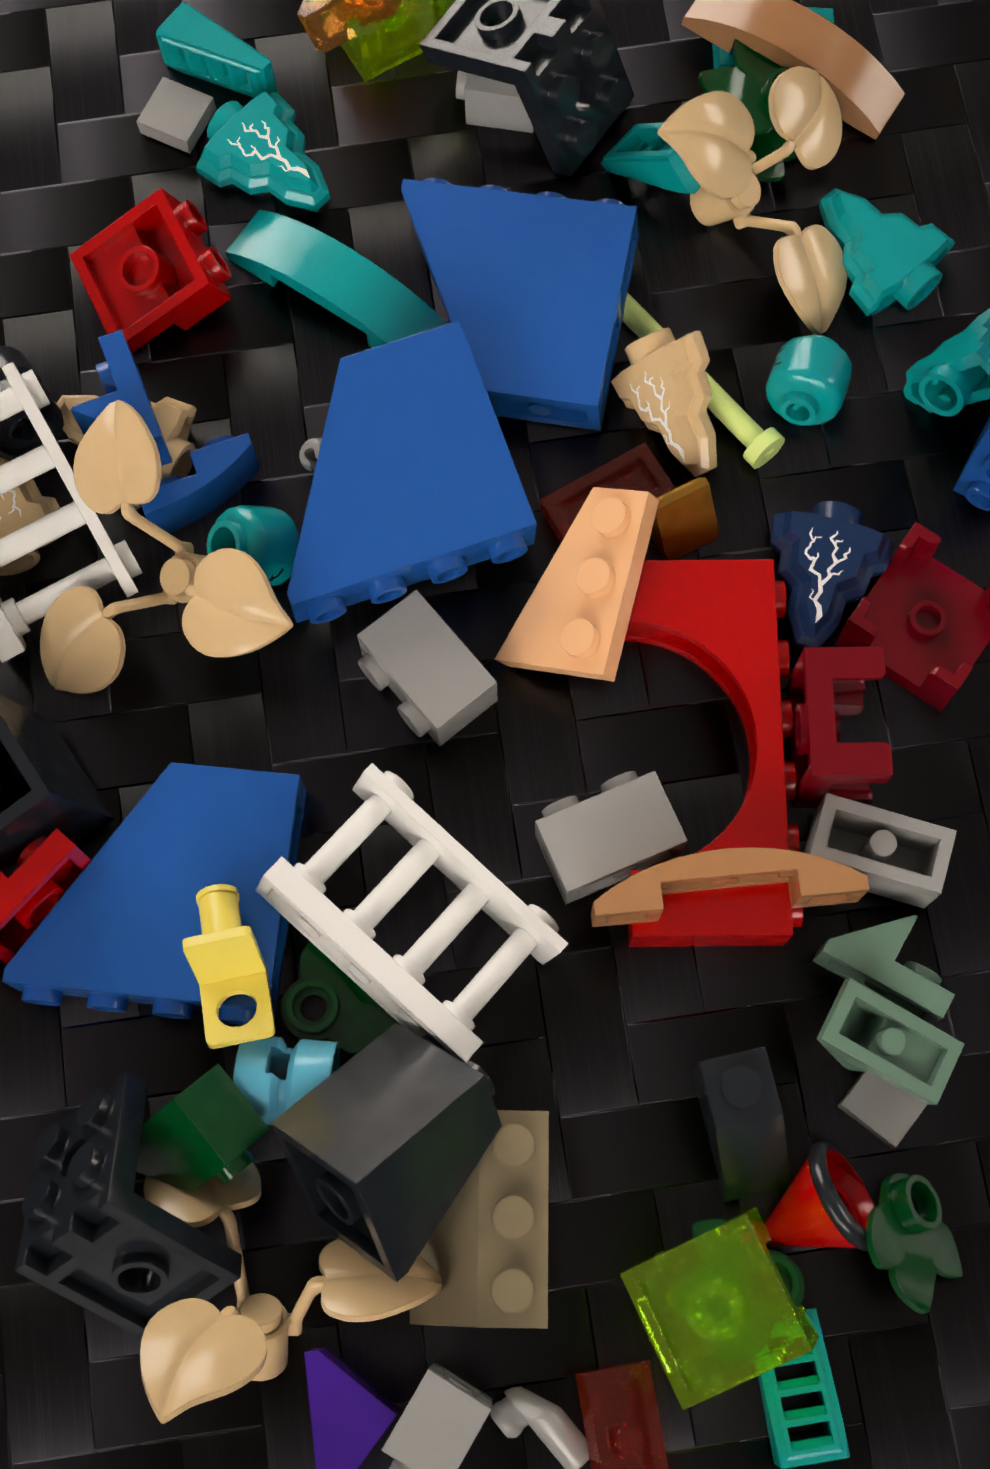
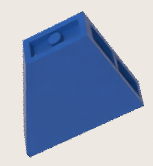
(534, 290)
(406, 479)
(135, 902)

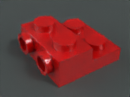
(153, 270)
(36, 886)

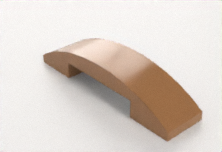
(801, 37)
(809, 878)

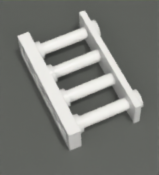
(118, 560)
(349, 934)

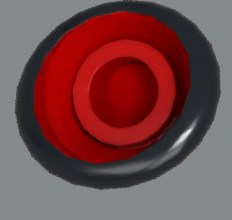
(823, 1204)

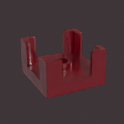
(925, 619)
(821, 689)

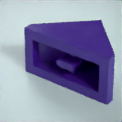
(344, 1411)

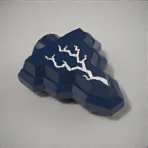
(825, 565)

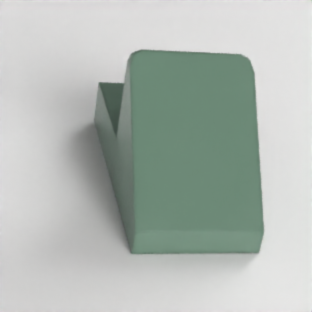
(870, 960)
(890, 1042)

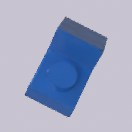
(123, 383)

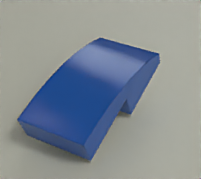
(221, 469)

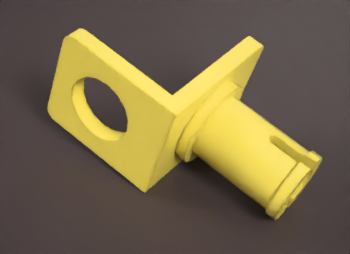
(227, 965)

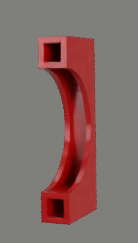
(727, 625)

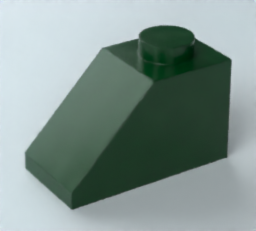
(201, 1134)

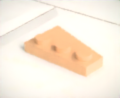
(588, 590)

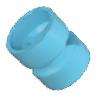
(279, 1076)

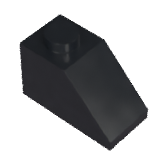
(743, 1123)

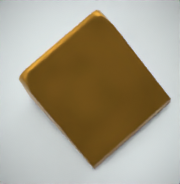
(685, 519)

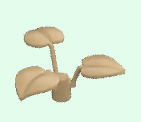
(715, 143)
(226, 591)
(203, 1354)

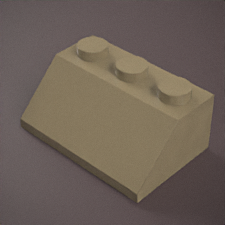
(496, 1235)

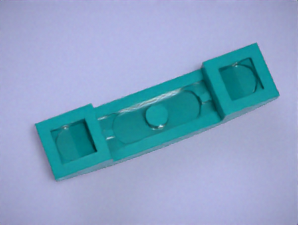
(331, 276)

